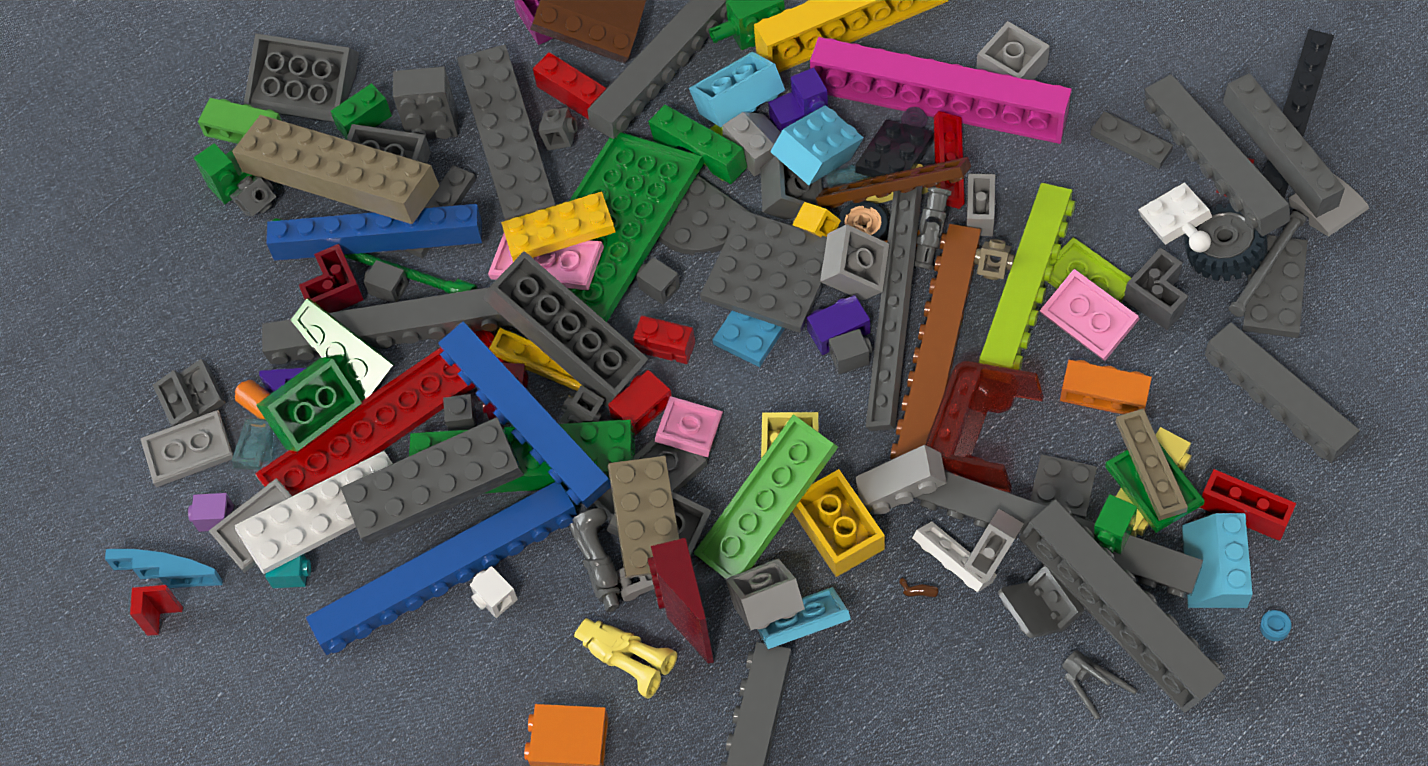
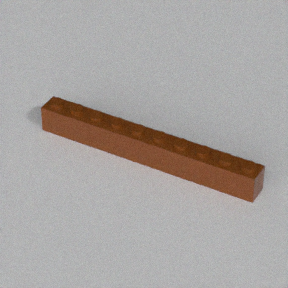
(938, 337)

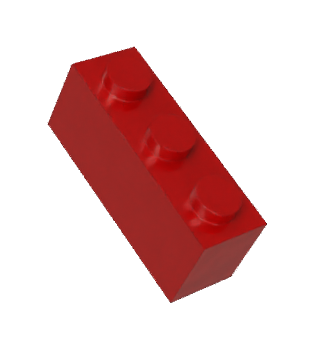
(567, 84)
(1263, 510)

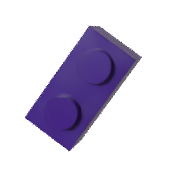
(836, 320)

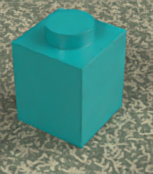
(290, 574)

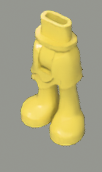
(617, 647)

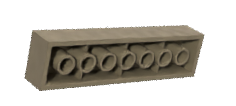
(336, 169)

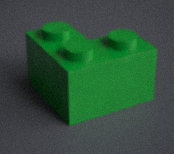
(220, 171)

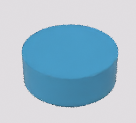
(1275, 625)

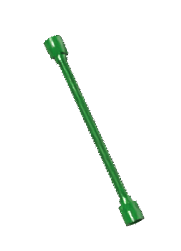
(448, 286)

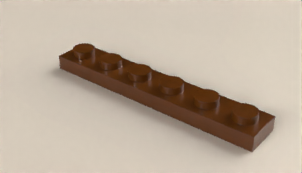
(904, 181)

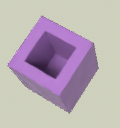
(209, 510)

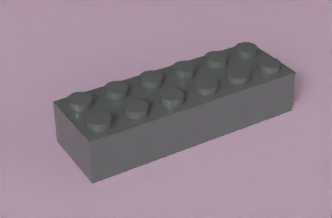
(564, 328)
(432, 481)

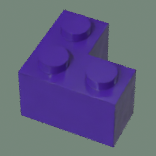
(806, 96)

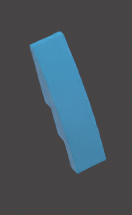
(171, 569)

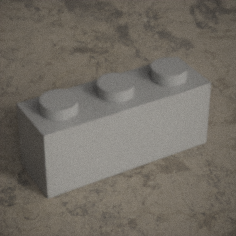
(901, 480)

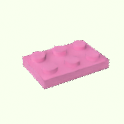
(1089, 315)

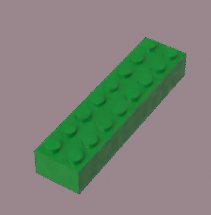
(601, 441)

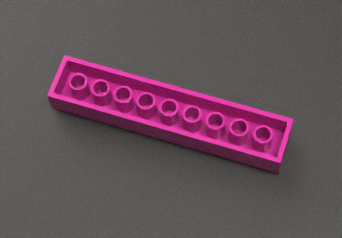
(974, 94)

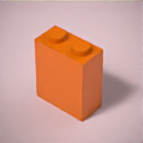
(567, 736)

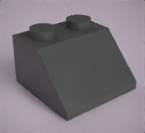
(785, 191)

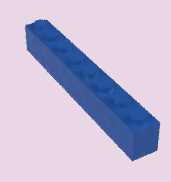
(374, 232)
(525, 415)

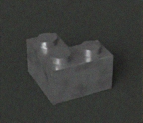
(1153, 289)

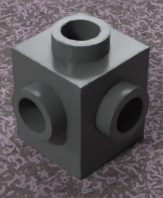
(557, 128)
(253, 195)
(582, 407)

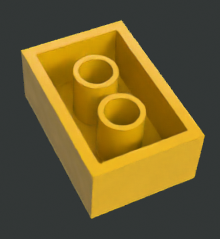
(839, 523)

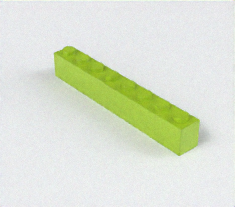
(1027, 277)

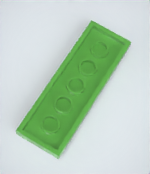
(766, 499)

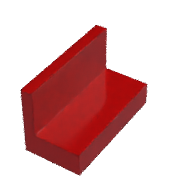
(149, 603)

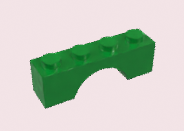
(719, 154)

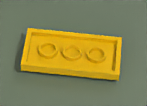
(558, 226)

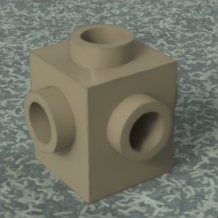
(987, 266)

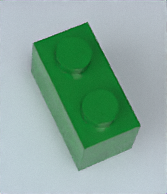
(364, 109)
(1115, 524)

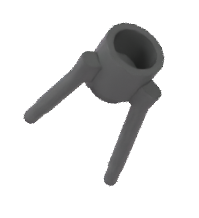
(1081, 668)

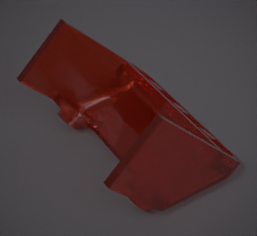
(962, 411)

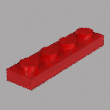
(947, 148)

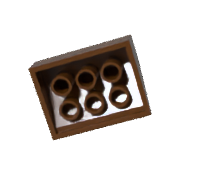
(593, 25)

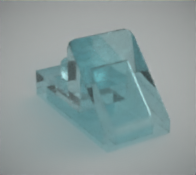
(253, 445)

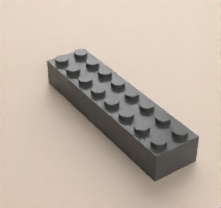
(505, 132)
(1121, 606)

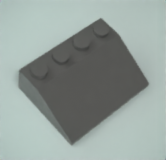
(299, 76)

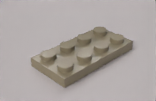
(642, 510)

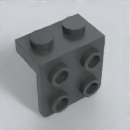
(1041, 604)

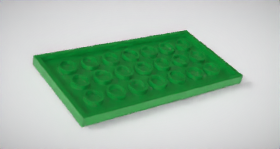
(641, 191)

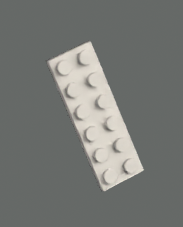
(304, 519)

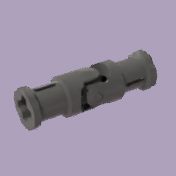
(929, 234)

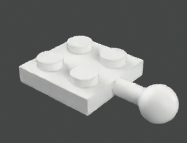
(1176, 215)

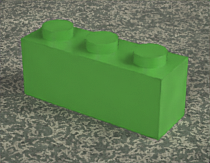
(230, 120)

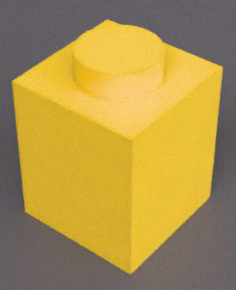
(816, 220)

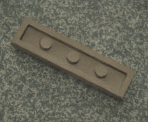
(1151, 464)

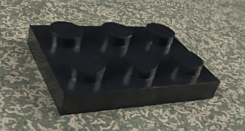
(894, 149)

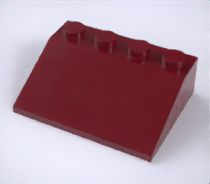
(679, 593)

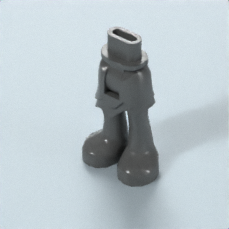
(597, 562)

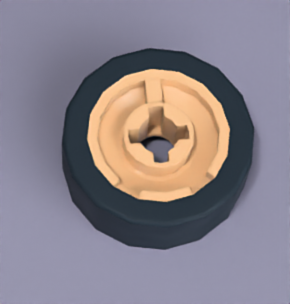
(866, 214)

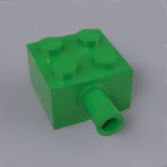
(741, 20)

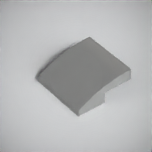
(1350, 207)

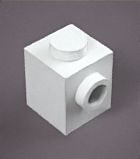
(492, 592)

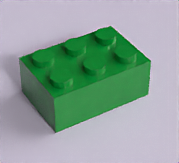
(309, 404)

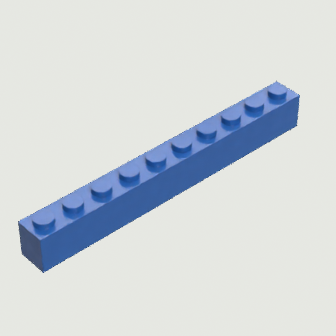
(441, 568)

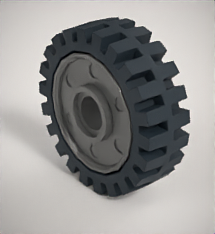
(1233, 246)

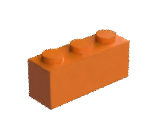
(1104, 387)

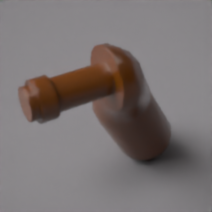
(918, 590)

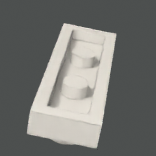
(950, 554)

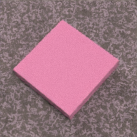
(688, 426)

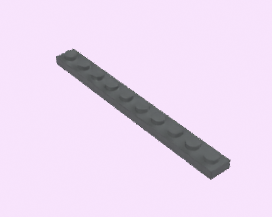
(894, 311)

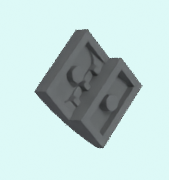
(189, 393)

